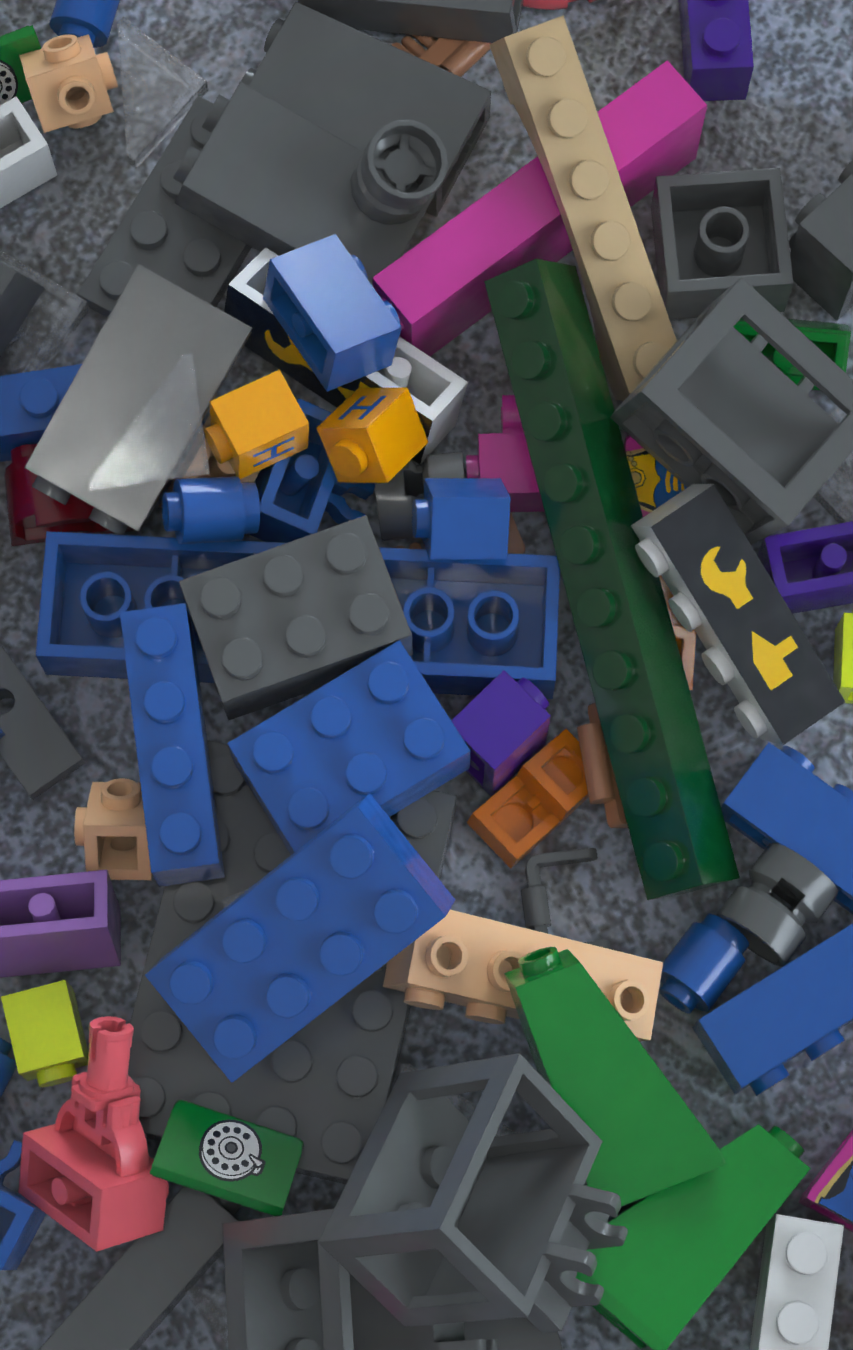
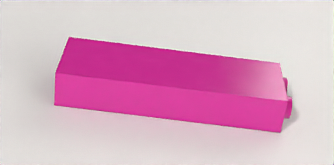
(441, 280)

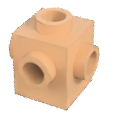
(69, 82)
(114, 830)

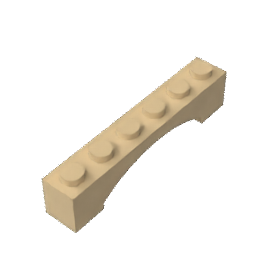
(566, 132)

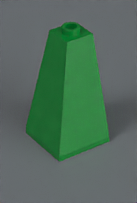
(607, 1080)
(692, 1236)

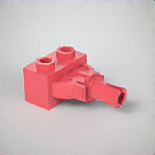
(95, 1159)

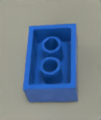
(350, 738)

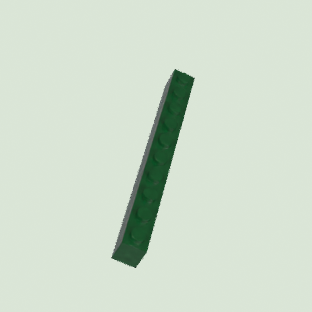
(610, 592)

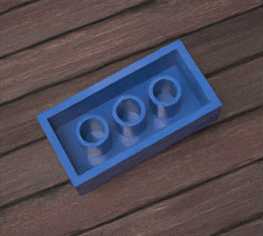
(301, 938)

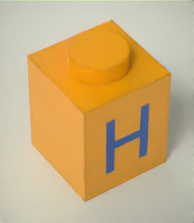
(257, 425)
(372, 435)

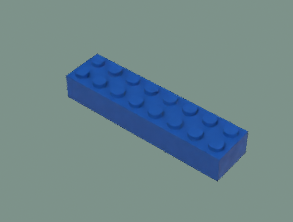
(462, 614)

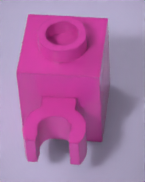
(508, 458)

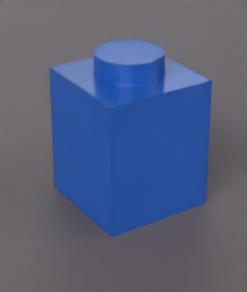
(463, 518)

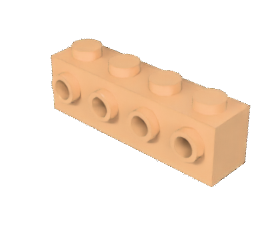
(466, 962)

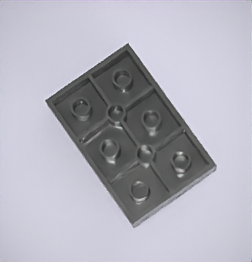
(329, 1075)

